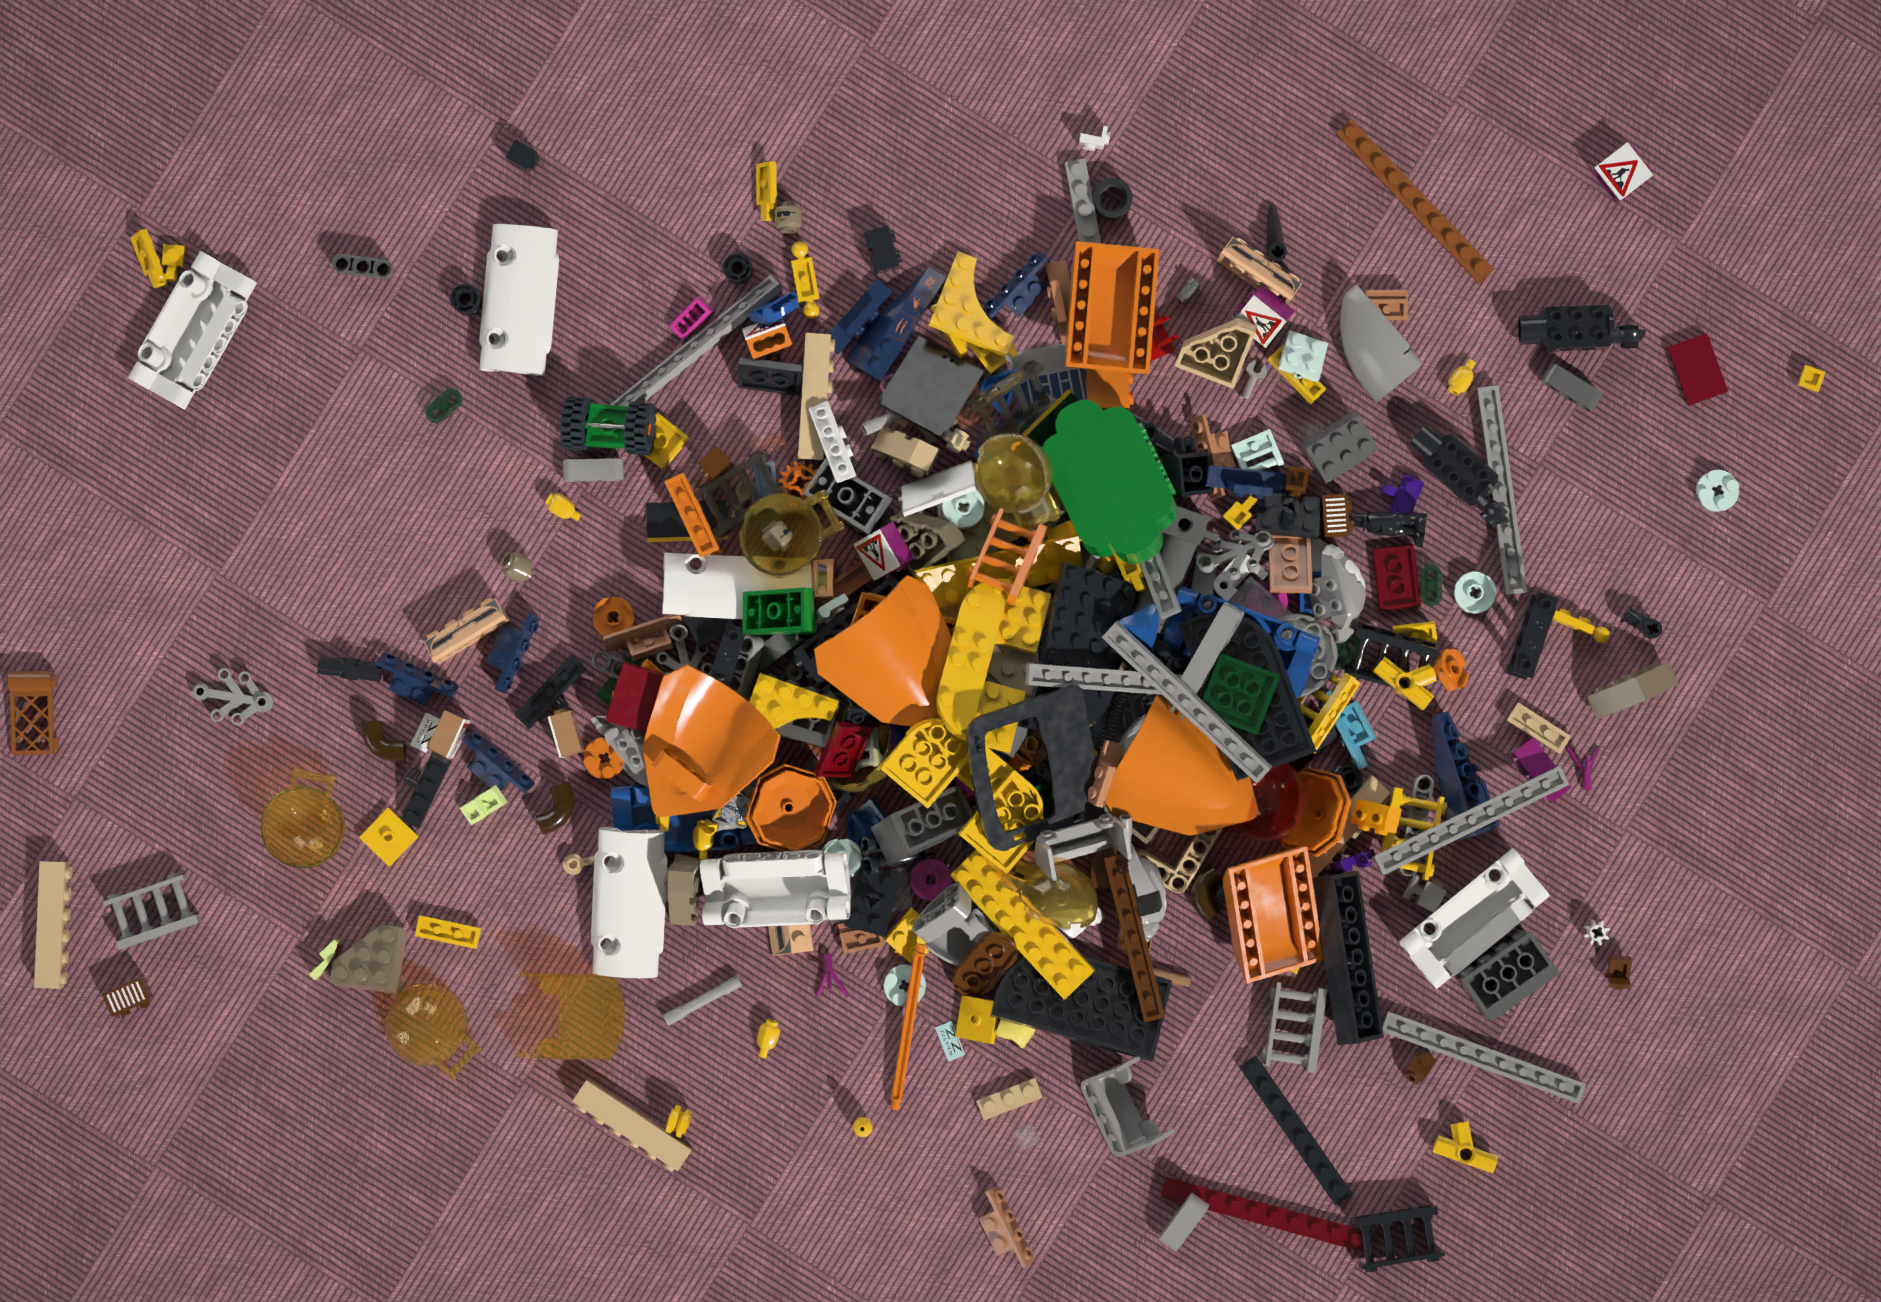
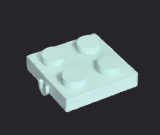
(1303, 356)

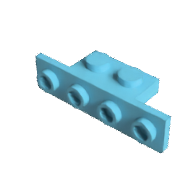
(1354, 731)

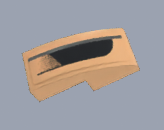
(823, 578)

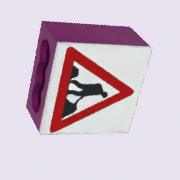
(1622, 172)
(1265, 311)
(884, 552)

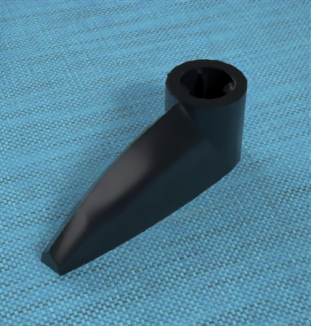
(1274, 236)

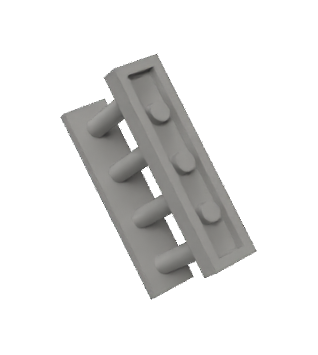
(167, 924)
(1314, 1019)

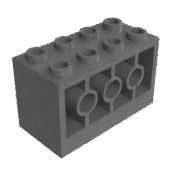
(812, 730)
(922, 827)
(1521, 978)

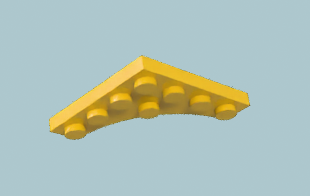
(961, 313)
(786, 702)

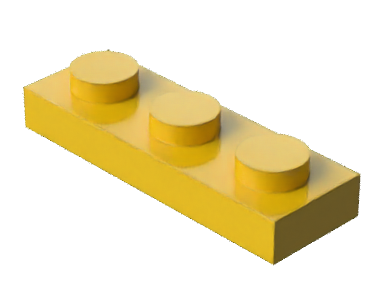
(1308, 389)
(448, 932)

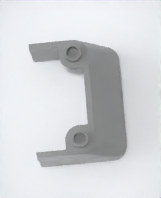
(1079, 841)
(1117, 1112)

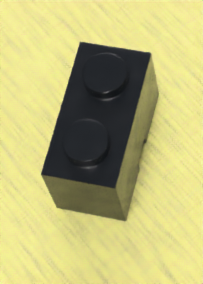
(885, 256)

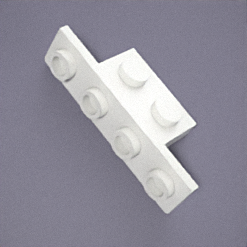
(832, 442)

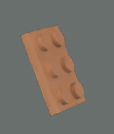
(1290, 565)

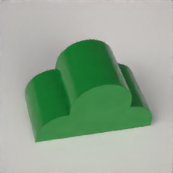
(779, 611)

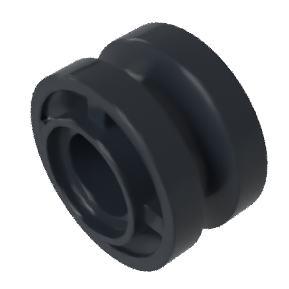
(737, 258)
(462, 291)
(1354, 777)

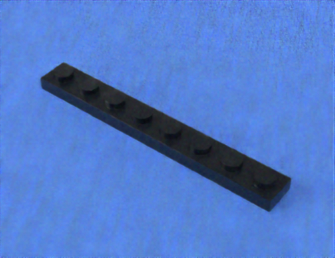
(1295, 1130)

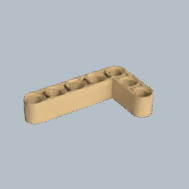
(1179, 870)

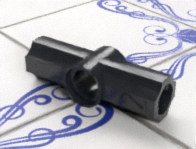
(1160, 440)
(349, 668)

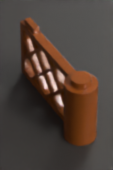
(32, 684)

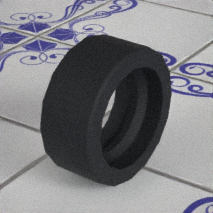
(1112, 182)

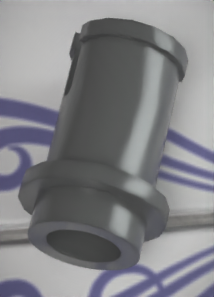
(1188, 290)

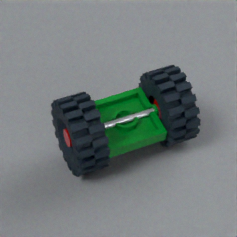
(608, 426)

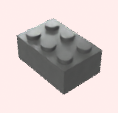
(1339, 447)

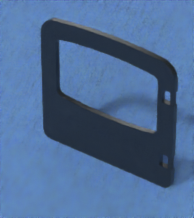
(1069, 757)

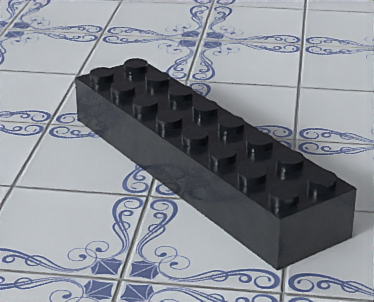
(1348, 958)

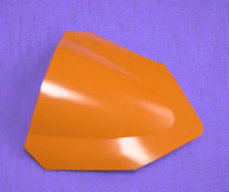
(891, 656)
(703, 744)
(1178, 778)

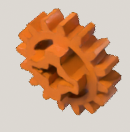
(798, 475)

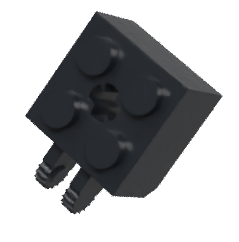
(1187, 468)

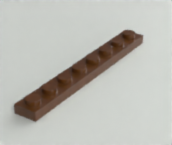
(1134, 937)

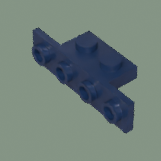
(1020, 290)
(863, 310)
(1245, 481)
(509, 650)
(413, 681)
(493, 766)

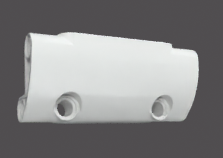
(519, 299)
(192, 330)
(719, 586)
(775, 888)
(628, 903)
(1474, 919)

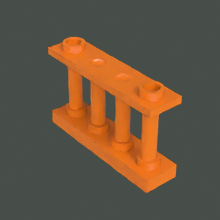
(692, 516)
(1020, 571)

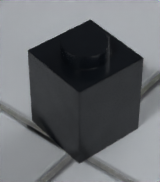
(522, 156)

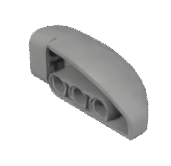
(1373, 346)
(954, 925)

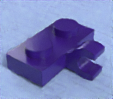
(1405, 496)
(1360, 859)

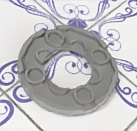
(1325, 656)

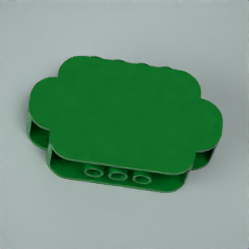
(1110, 481)

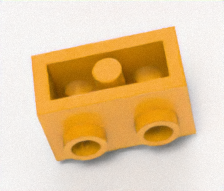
(1375, 816)

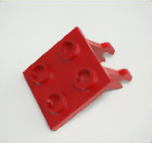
(1161, 342)

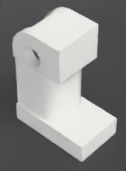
(1227, 593)

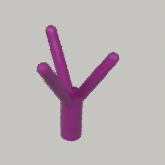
(1586, 772)
(828, 973)

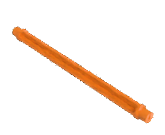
(907, 1027)

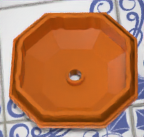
(1325, 813)
(809, 814)

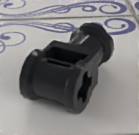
(1641, 622)

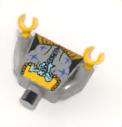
(732, 814)

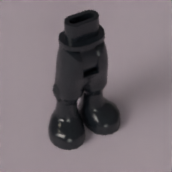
(1393, 524)
(872, 863)

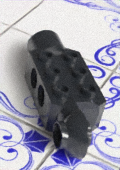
(1576, 329)
(1460, 472)

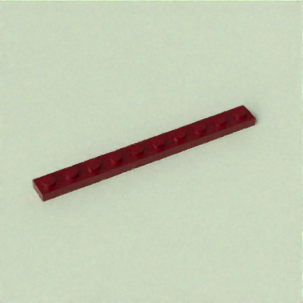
(1266, 1214)

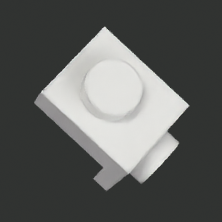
(1091, 142)

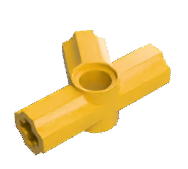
(1416, 679)
(1462, 1139)

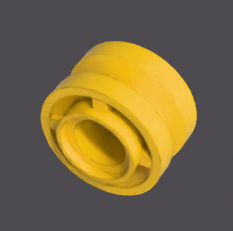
(678, 1121)

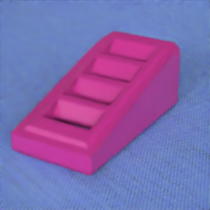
(692, 306)

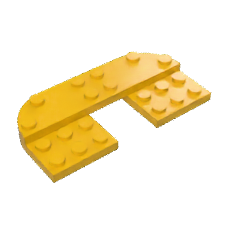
(980, 624)
(931, 759)

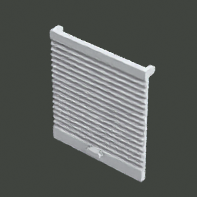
(938, 488)

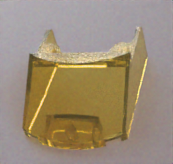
(588, 1017)

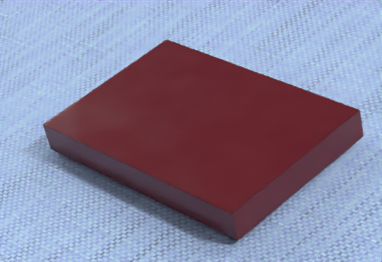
(1697, 369)
(1396, 577)
(634, 697)
(843, 749)

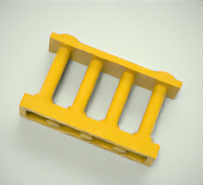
(1333, 706)
(1399, 799)

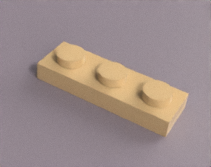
(1538, 728)
(1009, 1099)

